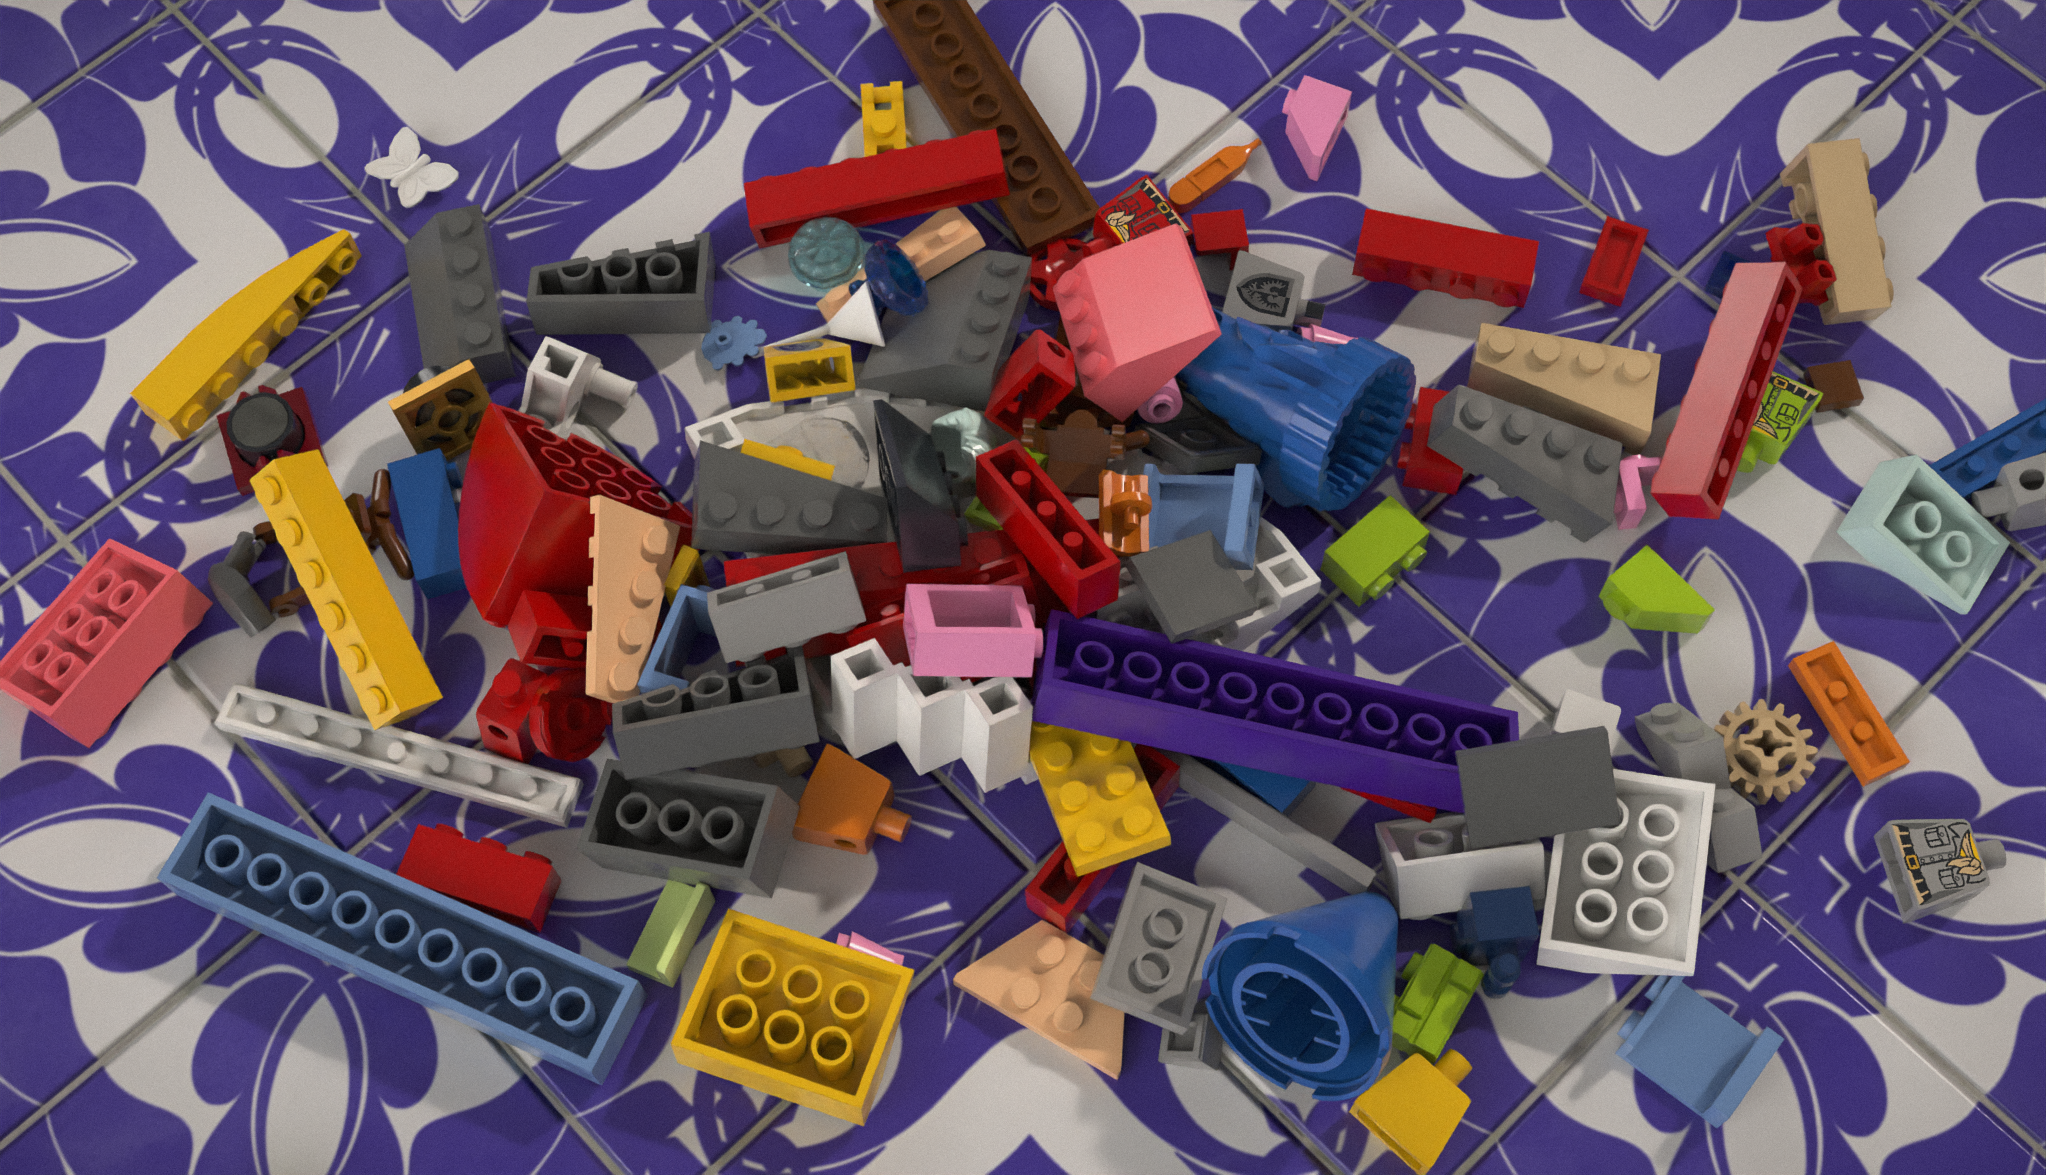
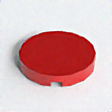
(565, 719)

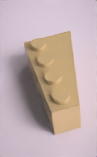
(1835, 194)
(1570, 380)

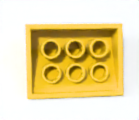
(793, 1016)

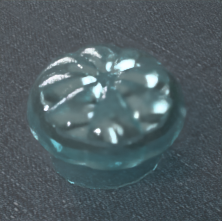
(826, 253)

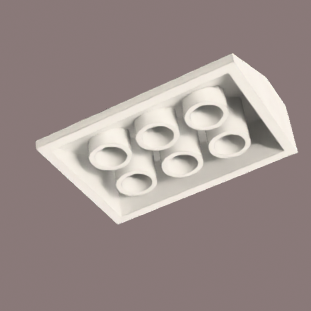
(1634, 889)

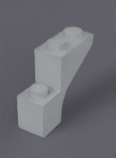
(1695, 752)

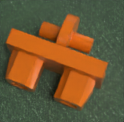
(1124, 512)

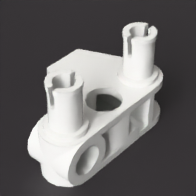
(561, 382)

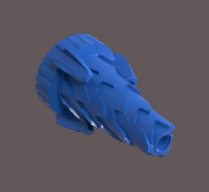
(1311, 406)

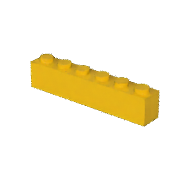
(345, 588)

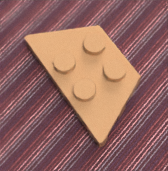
(1047, 986)

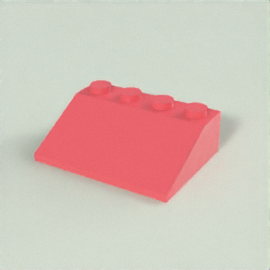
(1135, 318)
(101, 641)

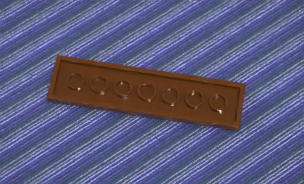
(979, 91)

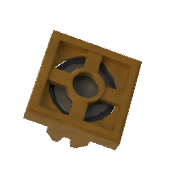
(443, 407)

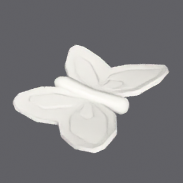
(409, 171)

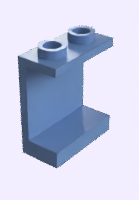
(675, 641)
(1695, 1049)

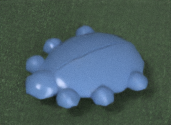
(731, 342)

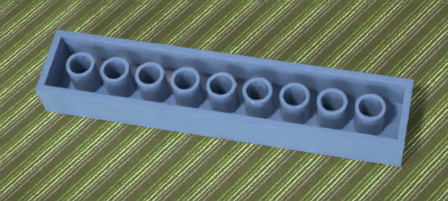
(405, 938)

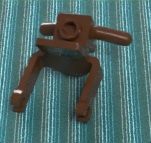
(1080, 450)
(374, 528)

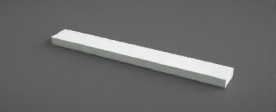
(400, 754)

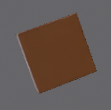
(1837, 383)

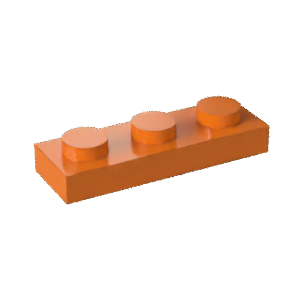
(1848, 713)

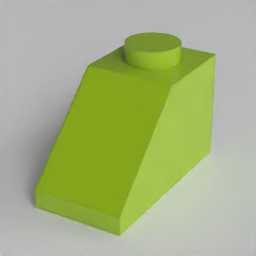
(1654, 597)

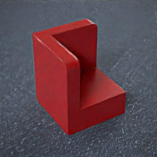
(1220, 234)

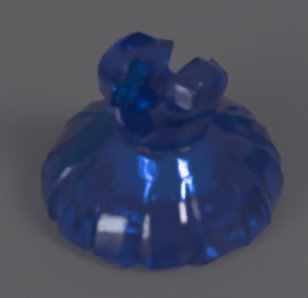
(893, 280)

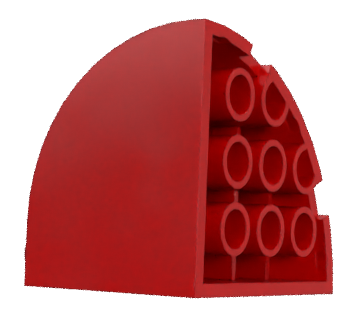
(530, 515)

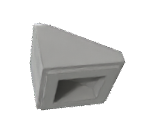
(1197, 1048)

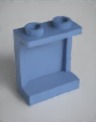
(1204, 503)

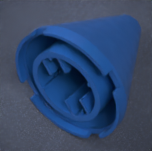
(1310, 994)

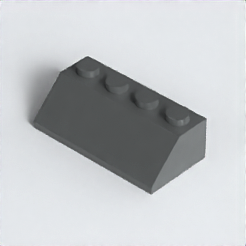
(459, 294)

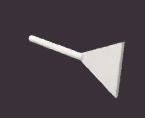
(854, 321)

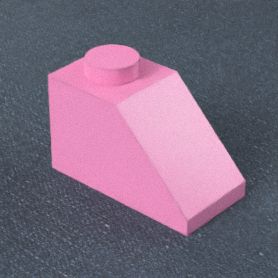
(1315, 121)

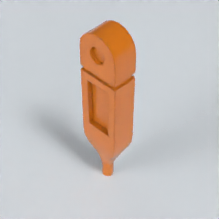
(1210, 176)

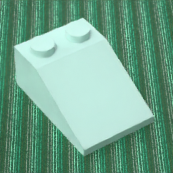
(1923, 533)

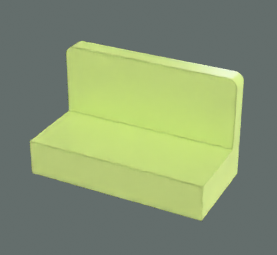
(671, 931)

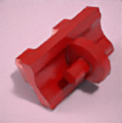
(1796, 249)

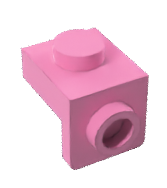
(1630, 501)

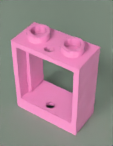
(970, 630)

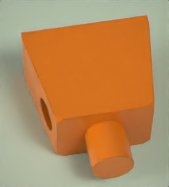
(847, 806)

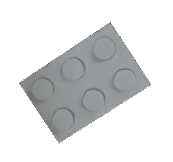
(1159, 948)

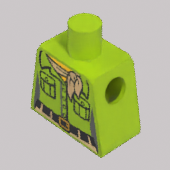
(1779, 420)

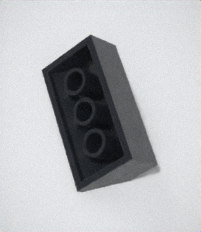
(918, 493)

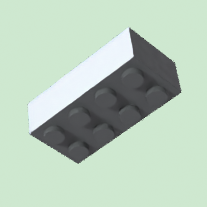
(690, 829)

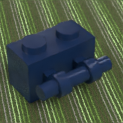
(1497, 932)

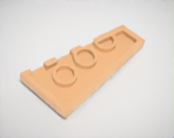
(932, 247)
(629, 576)

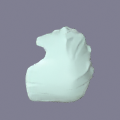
(962, 438)

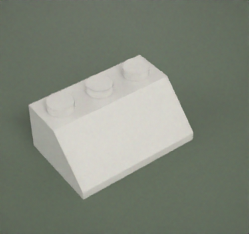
(1435, 868)

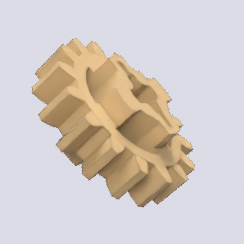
(1778, 739)

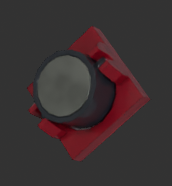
(267, 429)

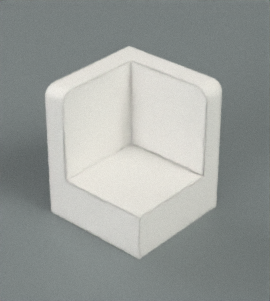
(1582, 711)

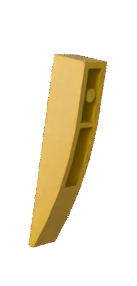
(240, 335)

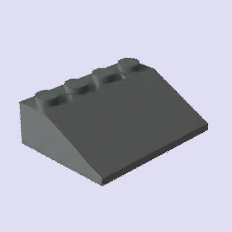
(959, 338)

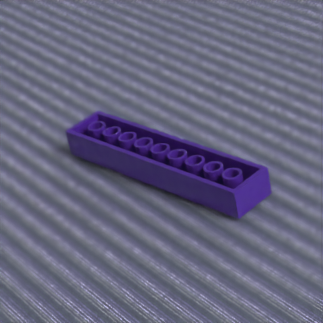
(1259, 711)

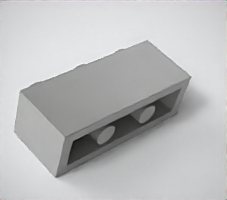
(786, 608)

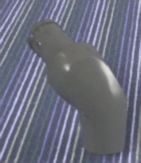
(233, 588)

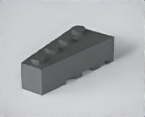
(627, 292)
(1531, 456)
(777, 509)
(717, 717)

